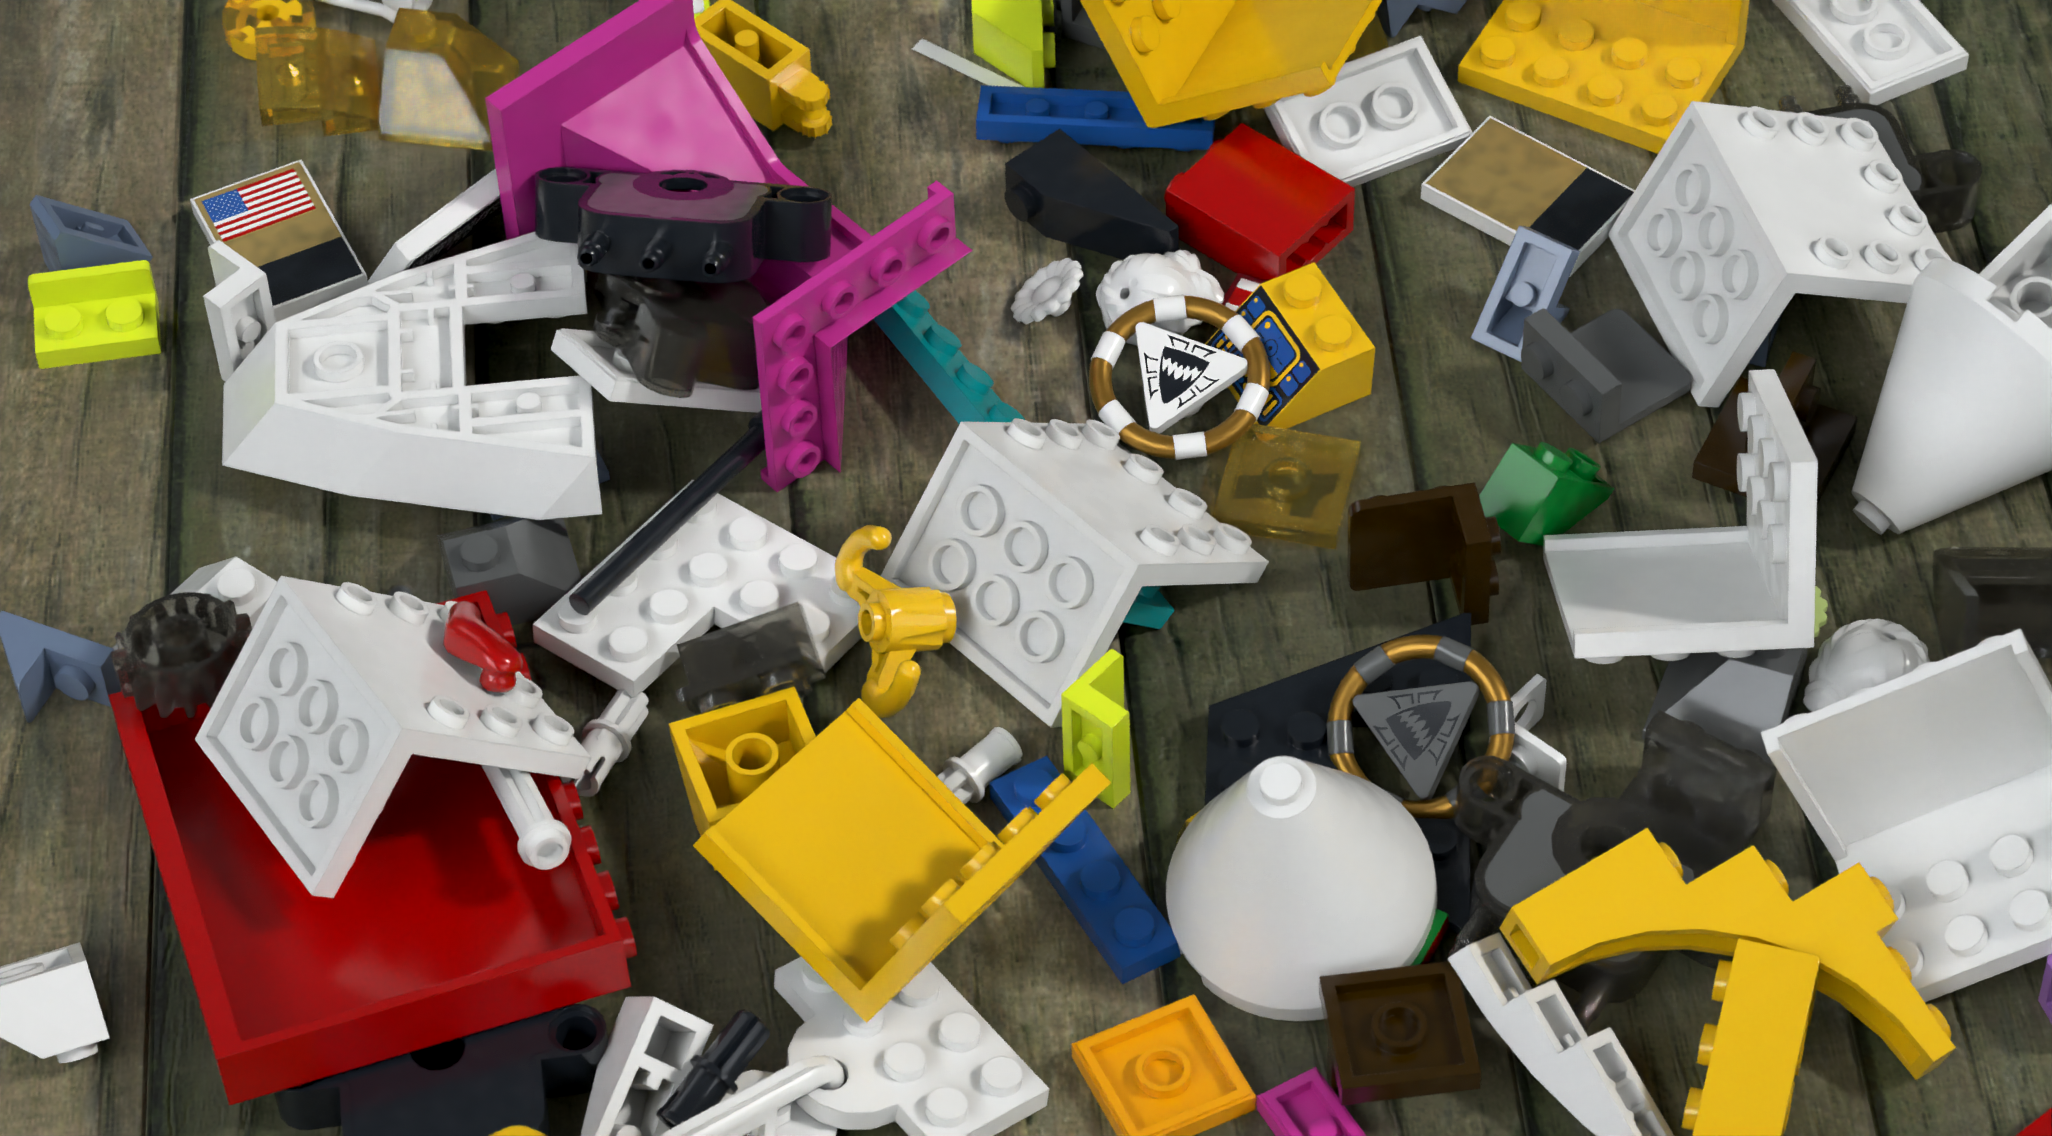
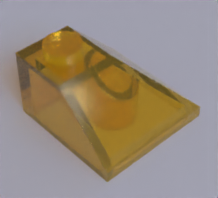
(439, 80)

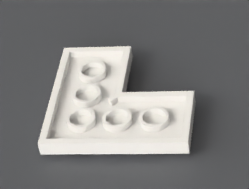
(708, 573)

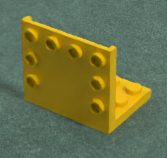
(1225, 54)
(1608, 62)
(875, 857)

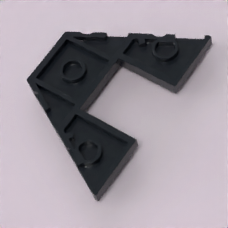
(1292, 720)

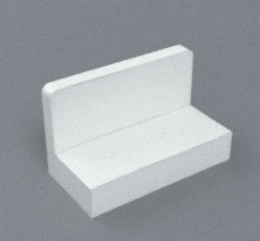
(237, 307)

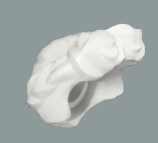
(1155, 276)
(1861, 658)

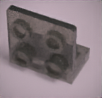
(750, 660)

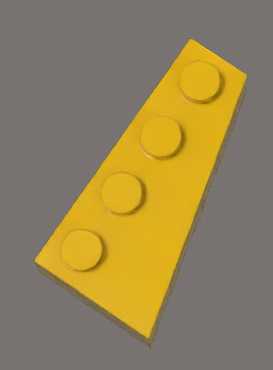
(1756, 1044)

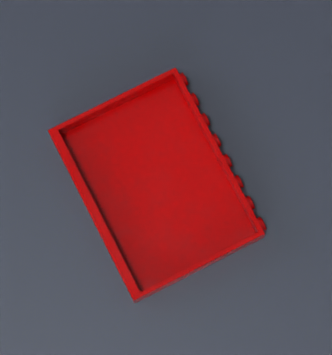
(417, 947)

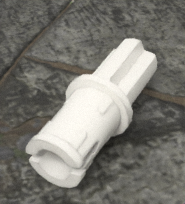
(609, 739)
(981, 765)

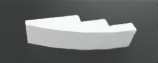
(1582, 1072)

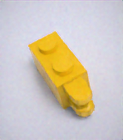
(766, 69)

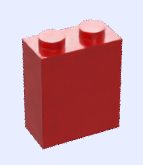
(1259, 206)

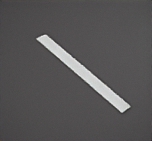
(962, 65)

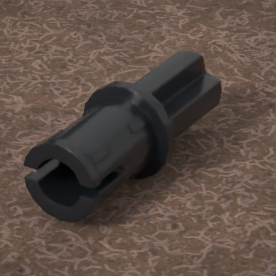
(717, 1069)

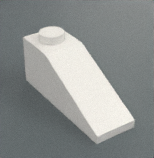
(642, 1067)

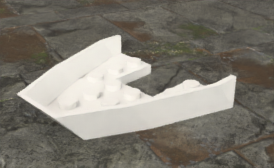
(378, 403)

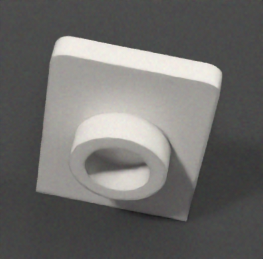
(1528, 750)

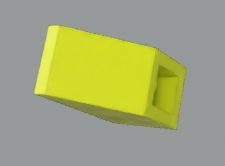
(1013, 37)

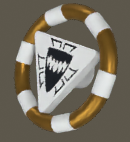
(1180, 376)

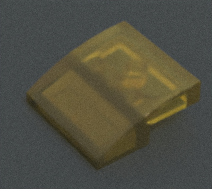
(317, 77)

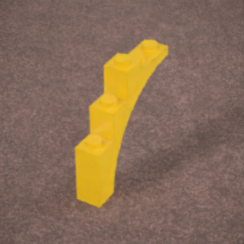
(1640, 903)

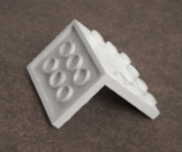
(1759, 210)
(1048, 545)
(1705, 585)
(337, 703)
(1944, 802)

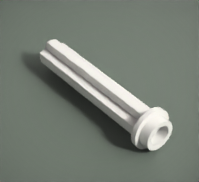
(541, 838)

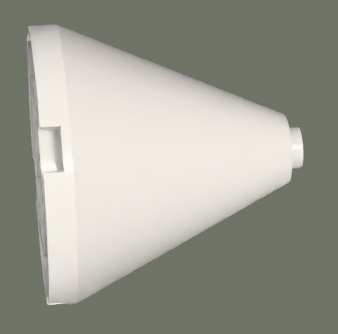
(1958, 404)
(1298, 882)

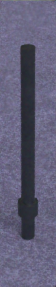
(670, 519)

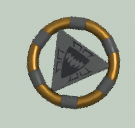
(1420, 723)

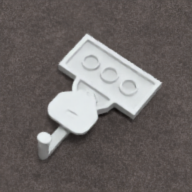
(915, 1063)

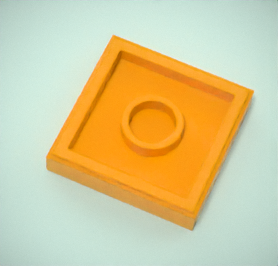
(1164, 1073)

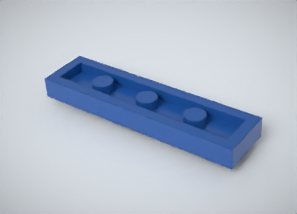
(1084, 115)
(1093, 881)

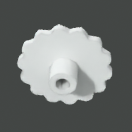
(1047, 291)

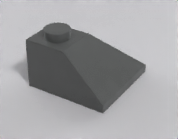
(518, 562)
(1733, 695)

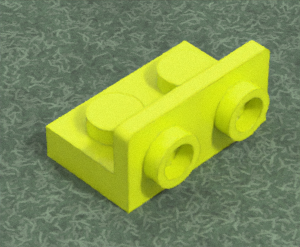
(95, 314)

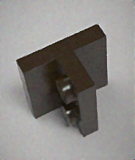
(1825, 428)
(1398, 1033)

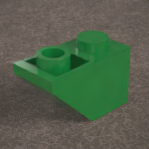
(1542, 491)

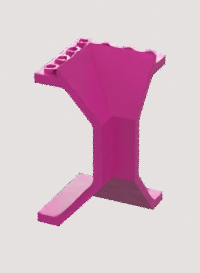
(654, 100)

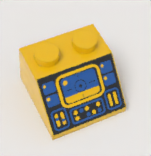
(1312, 348)

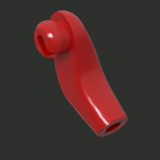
(480, 645)

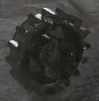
(179, 651)

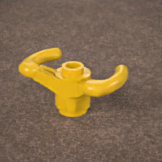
(892, 621)

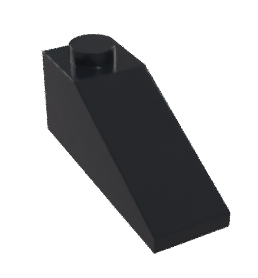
(1083, 202)

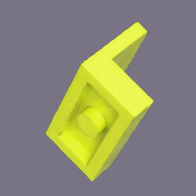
(1098, 726)

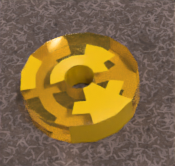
(243, 16)

